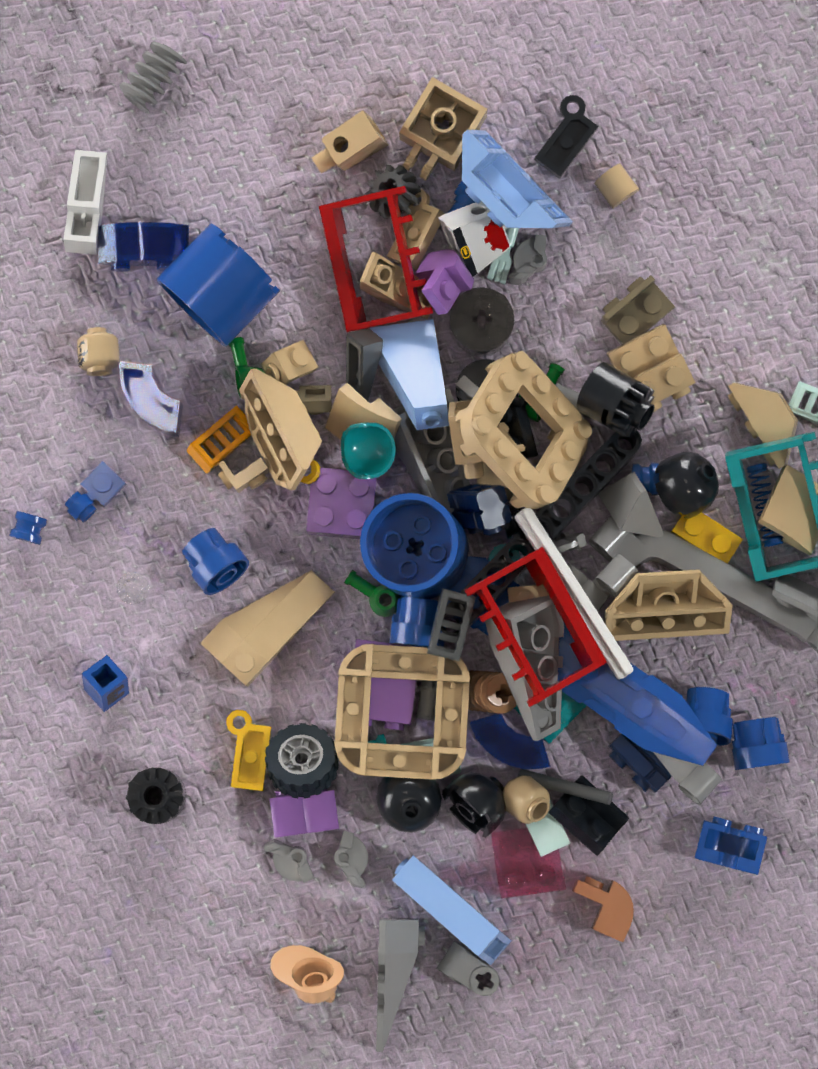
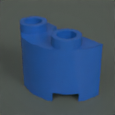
(731, 846)

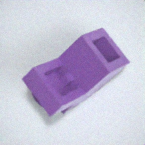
(445, 279)

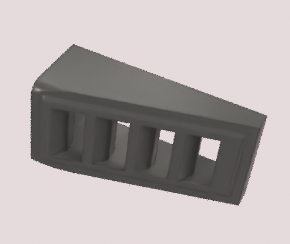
(362, 359)
(457, 597)

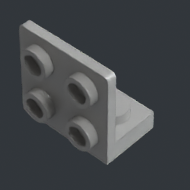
(794, 592)

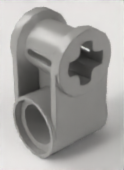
(463, 968)

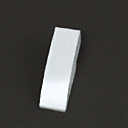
(85, 202)

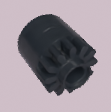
(616, 400)
(173, 795)

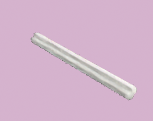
(609, 647)

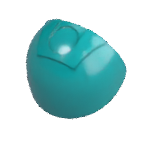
(367, 450)

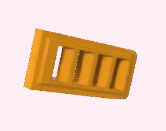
(198, 453)

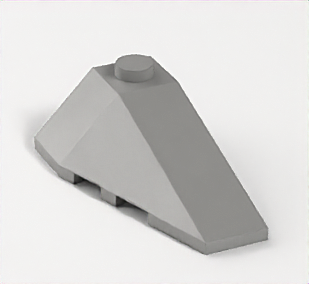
(429, 457)
(537, 631)
(396, 958)

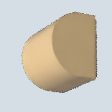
(616, 185)

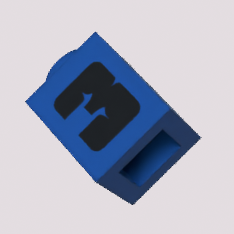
(105, 683)

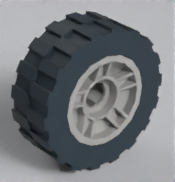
(307, 745)

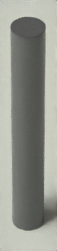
(570, 787)

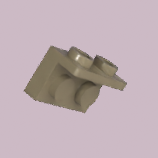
(636, 311)

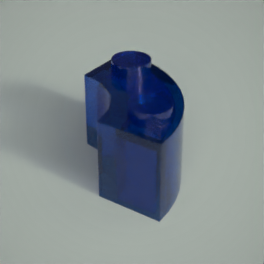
(141, 244)
(147, 400)
(507, 745)

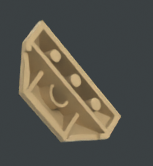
(279, 427)
(668, 607)

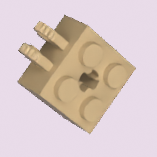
(442, 145)

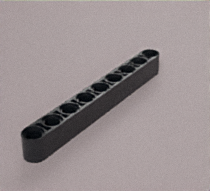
(553, 525)

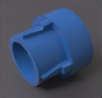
(214, 561)
(413, 622)
(713, 711)
(758, 744)

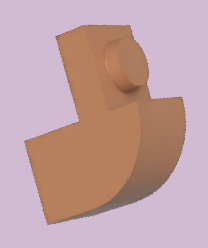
(615, 910)

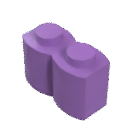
(303, 815)

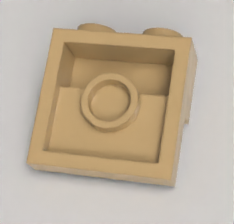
(656, 363)

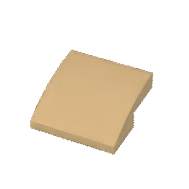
(352, 408)
(791, 511)

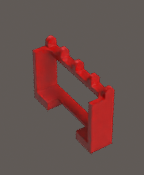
(334, 230)
(584, 644)

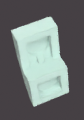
(548, 834)

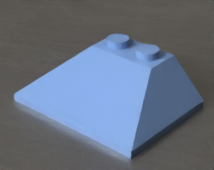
(505, 186)

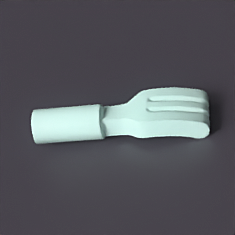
(500, 267)

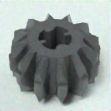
(392, 179)

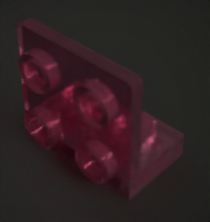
(521, 868)

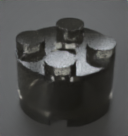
(467, 333)

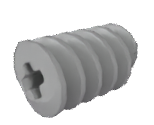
(151, 75)

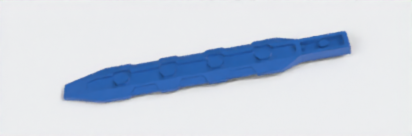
(637, 704)

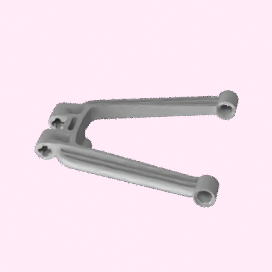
(630, 551)

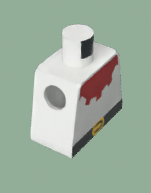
(474, 236)

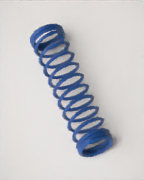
(754, 469)

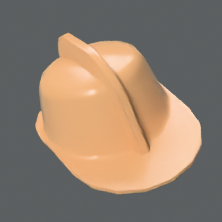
(308, 973)

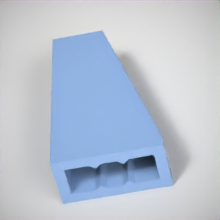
(414, 371)
(450, 909)

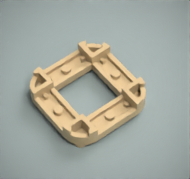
(568, 433)
(354, 708)

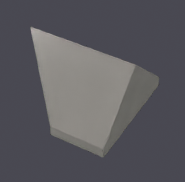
(631, 506)

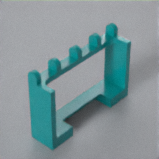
(739, 482)

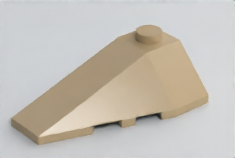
(260, 631)

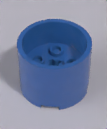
(218, 285)
(389, 540)

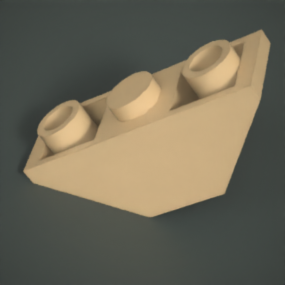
(387, 283)
(767, 417)

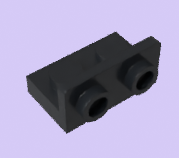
(589, 820)

